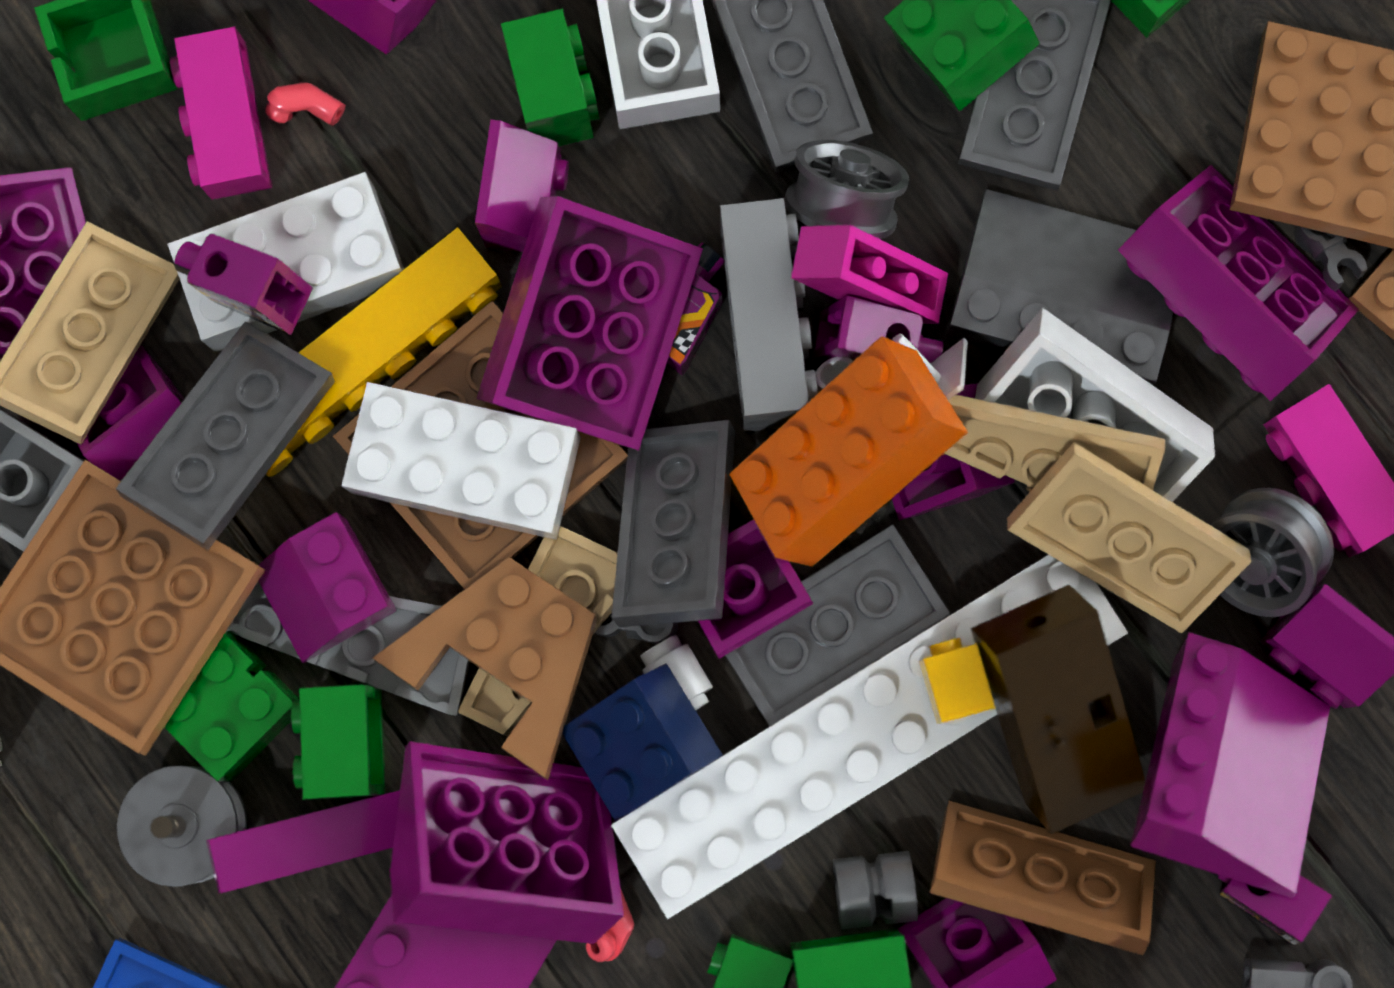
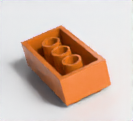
(847, 452)

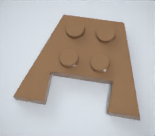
(518, 635)

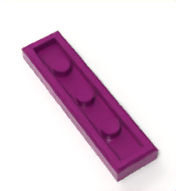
(303, 842)

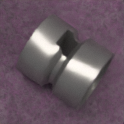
(875, 890)

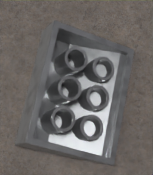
(1063, 262)

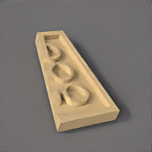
(1030, 442)
(578, 570)

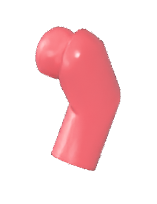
(301, 97)
(614, 940)

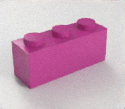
(220, 113)
(856, 264)
(1335, 470)

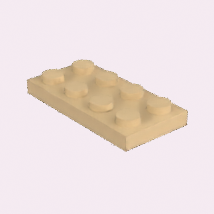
(84, 332)
(1128, 538)

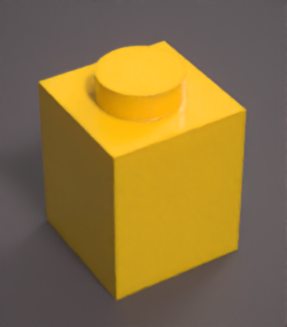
(956, 681)

